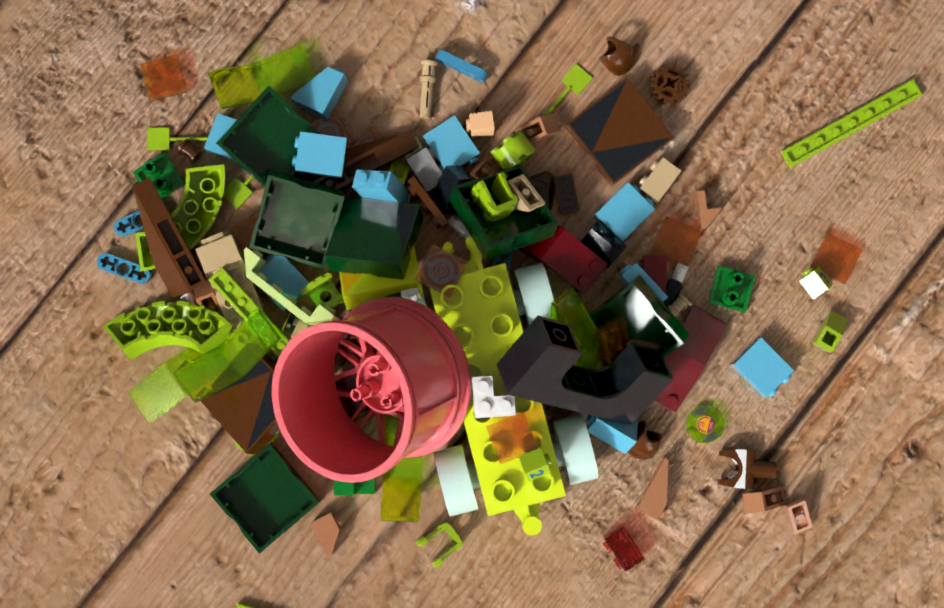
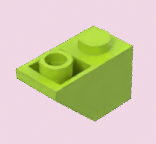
(830, 332)

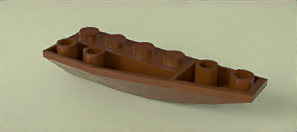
(369, 156)
(166, 243)

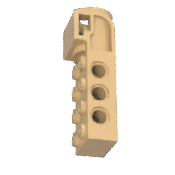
(224, 251)

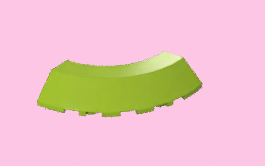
(195, 210)
(168, 325)

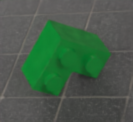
(351, 489)

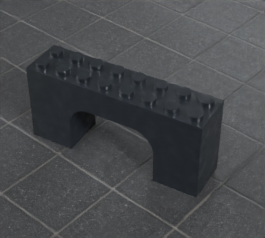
(543, 371)

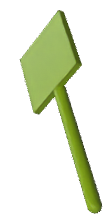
(576, 80)
(159, 139)
(237, 192)

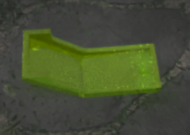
(245, 83)
(570, 310)
(230, 359)
(161, 389)
(401, 486)

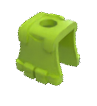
(500, 188)
(322, 284)
(438, 561)

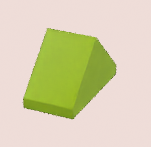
(401, 171)

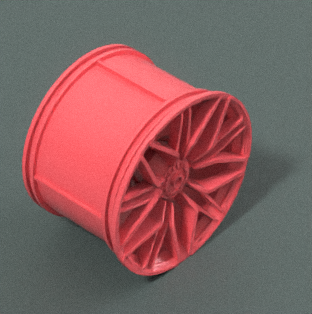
(413, 376)

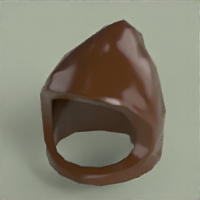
(619, 56)
(645, 447)

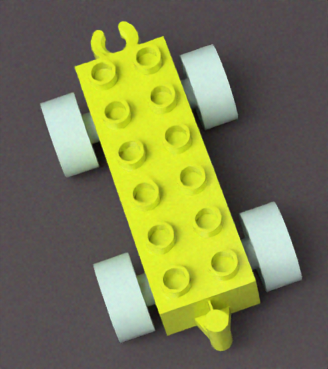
(487, 324)

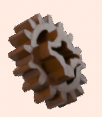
(672, 91)

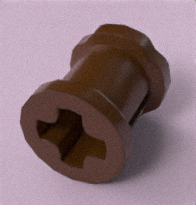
(189, 151)

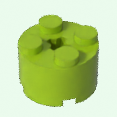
(513, 151)

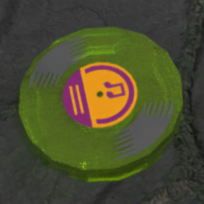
(705, 424)

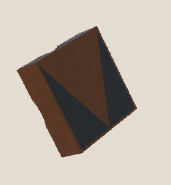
(619, 132)
(247, 407)

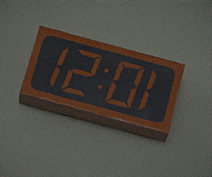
(566, 193)

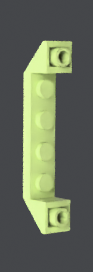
(254, 263)

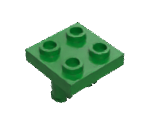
(162, 174)
(731, 289)

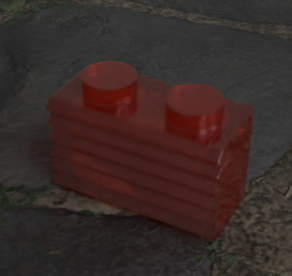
(623, 548)

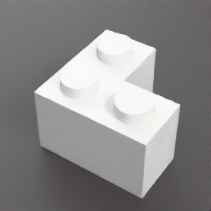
(486, 403)

